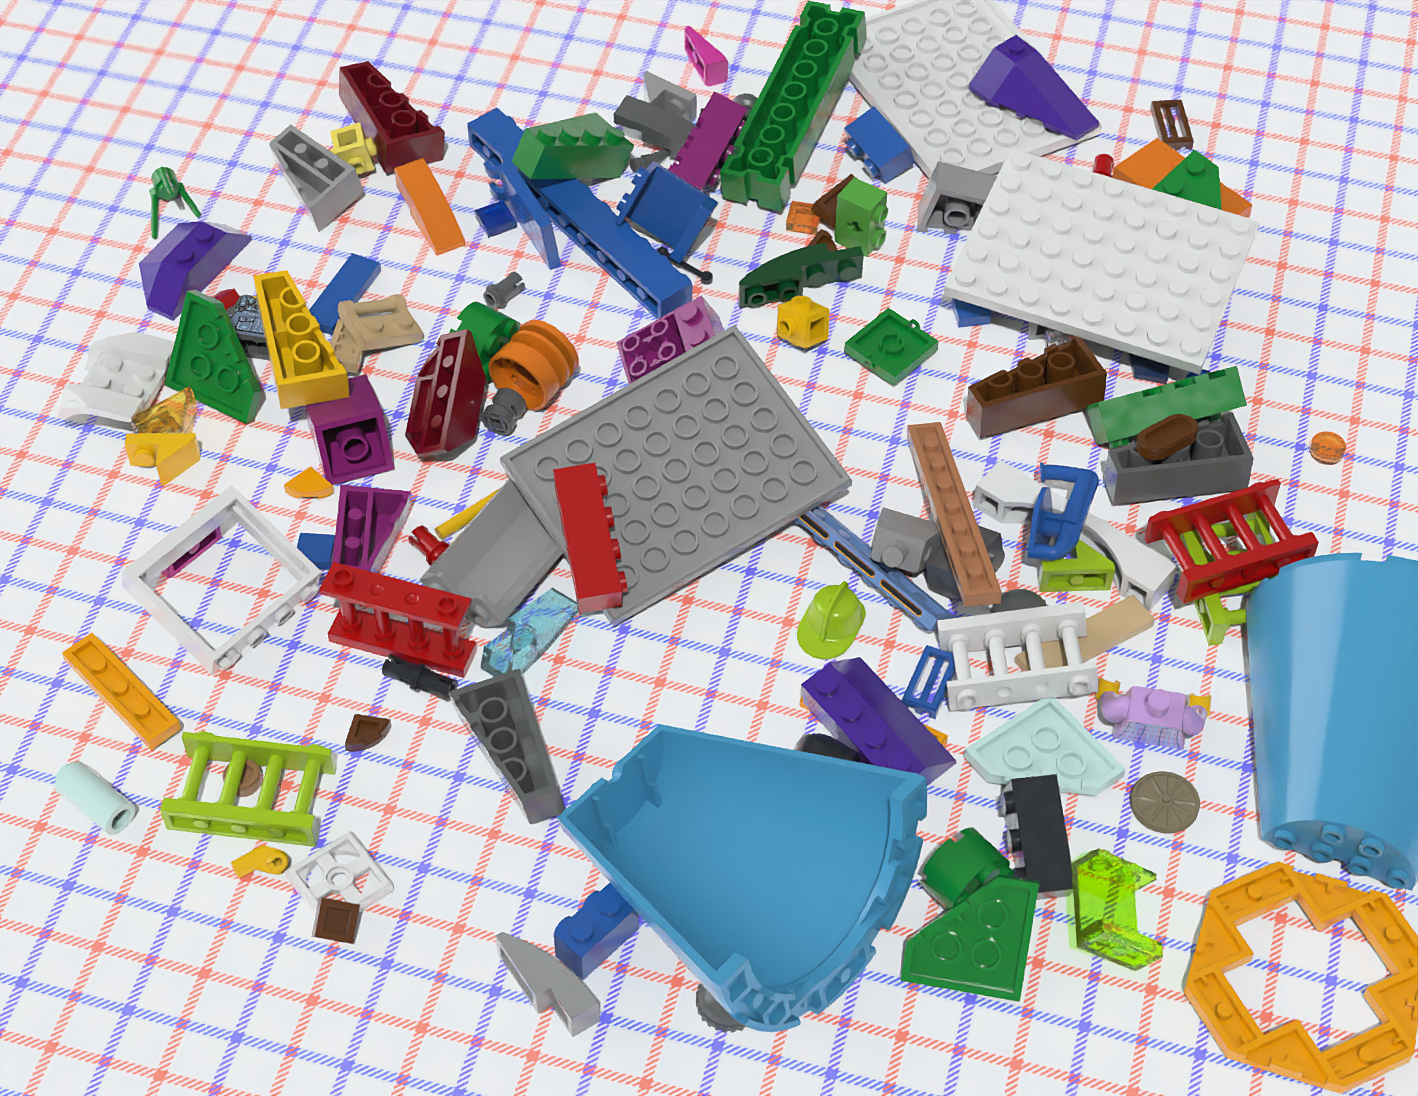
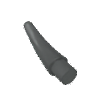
(646, 160)

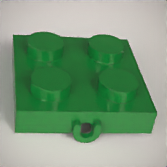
(891, 346)

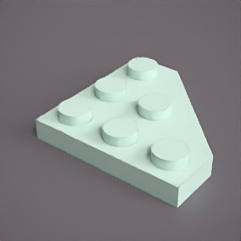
(1045, 742)

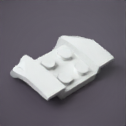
(121, 377)

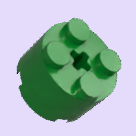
(489, 329)
(963, 867)

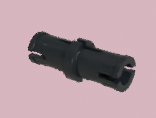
(418, 677)

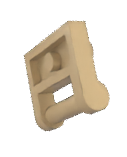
(380, 330)

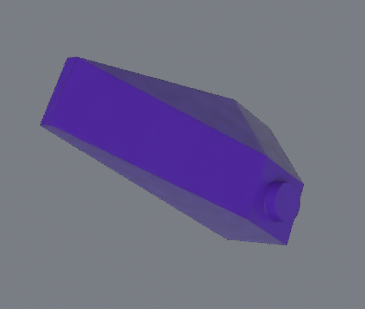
(1027, 83)

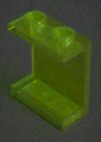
(1107, 909)

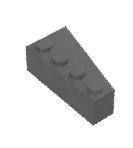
(1212, 464)
(508, 735)

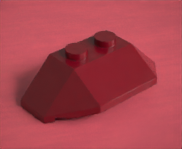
(446, 396)

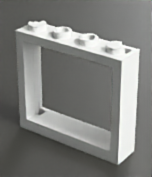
(190, 533)

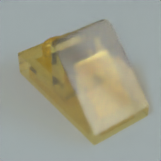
(170, 415)

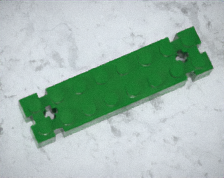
(793, 106)

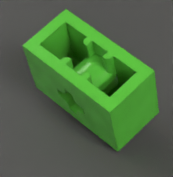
(861, 216)

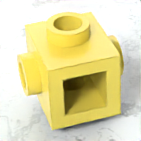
(354, 147)

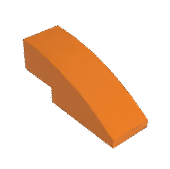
(429, 206)

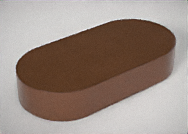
(1167, 437)

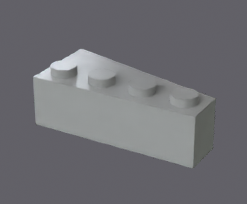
(953, 198)

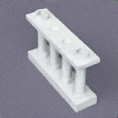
(1011, 629)

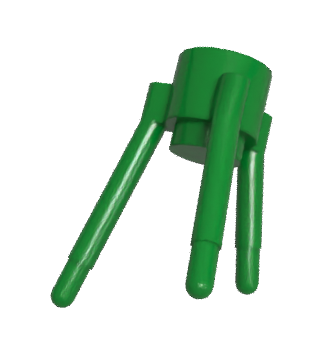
(167, 187)

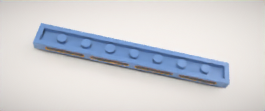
(856, 553)

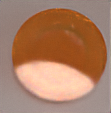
(1327, 448)

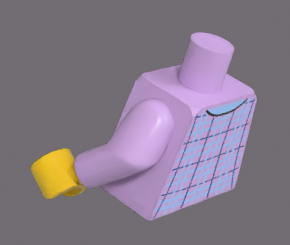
(1152, 714)

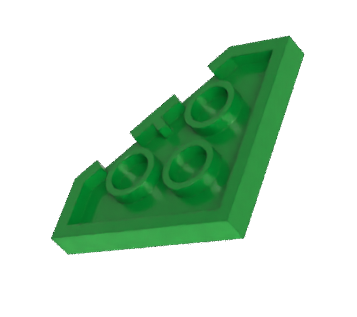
(1193, 180)
(212, 359)
(978, 942)

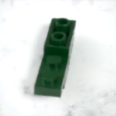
(798, 269)

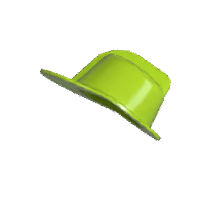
(831, 622)

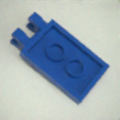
(525, 209)

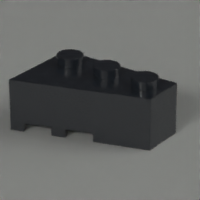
(1038, 834)

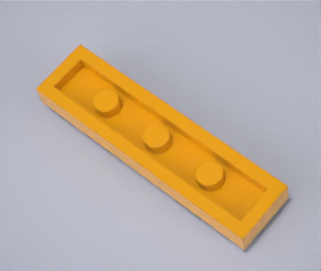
(121, 691)

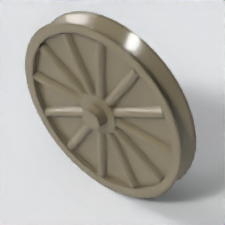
(1165, 802)

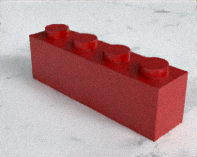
(588, 537)

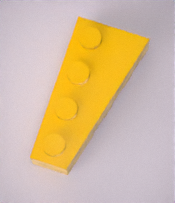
(298, 352)

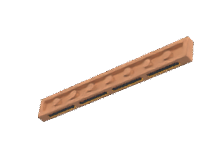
(954, 515)

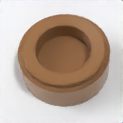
(250, 780)

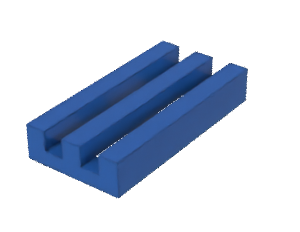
(921, 704)

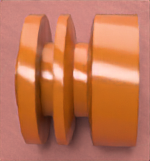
(535, 363)

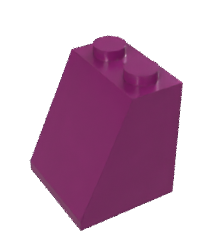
(350, 434)

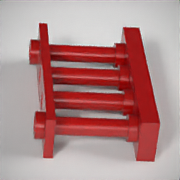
(1229, 570)
(383, 635)

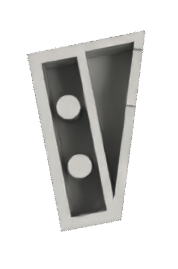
(315, 175)

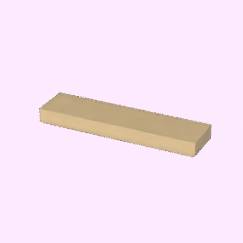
(1103, 630)

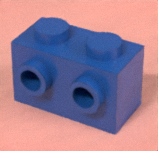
(878, 145)
(595, 931)

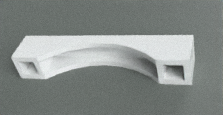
(1010, 499)

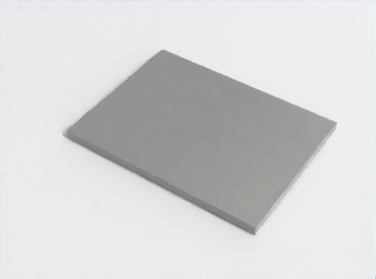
(691, 463)

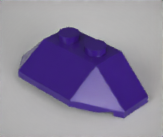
(187, 261)

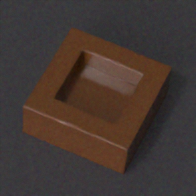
(335, 920)

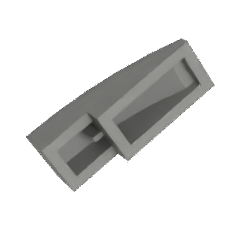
(548, 983)

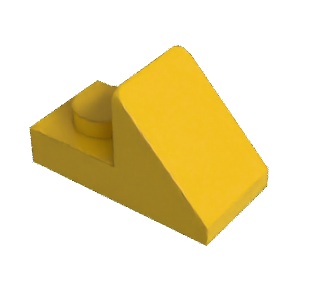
(167, 451)

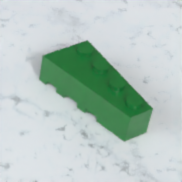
(573, 149)
(1197, 397)

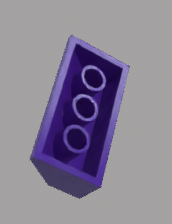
(873, 720)

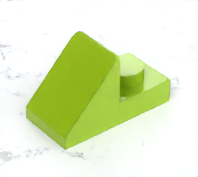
(1082, 572)

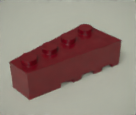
(387, 117)

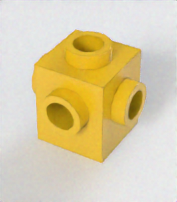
(803, 322)

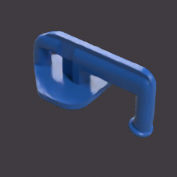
(1065, 526)

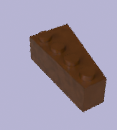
(1037, 389)

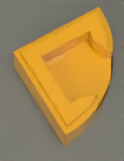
(308, 484)

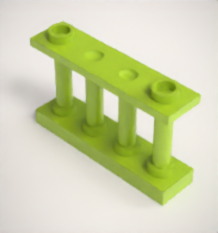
(1212, 615)
(242, 822)

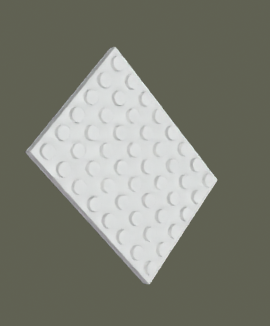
(919, 79)
(1103, 260)

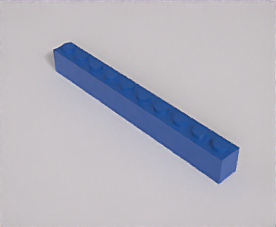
(589, 223)

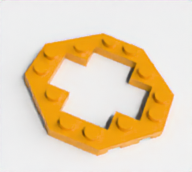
(1290, 1048)

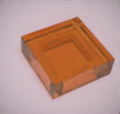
(802, 218)

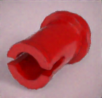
(1103, 164)
(427, 544)

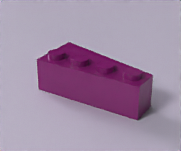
(709, 142)

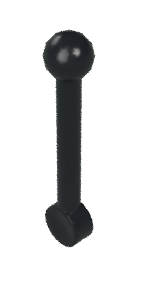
(706, 277)

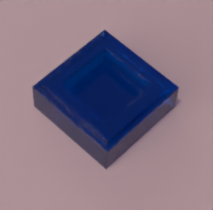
(495, 218)

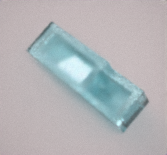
(529, 634)

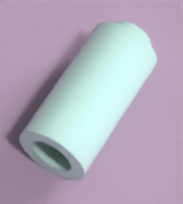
(94, 797)

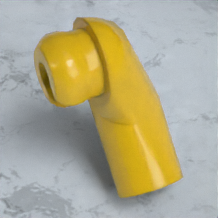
(262, 859)

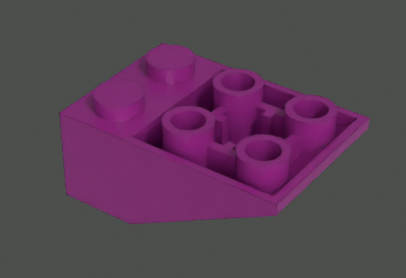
(668, 338)

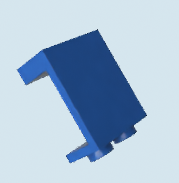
(667, 208)

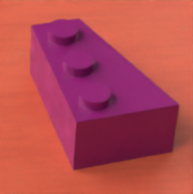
(368, 525)

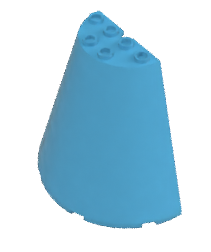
(1338, 711)
(755, 863)

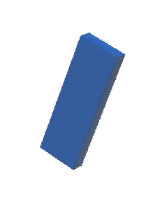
(347, 284)

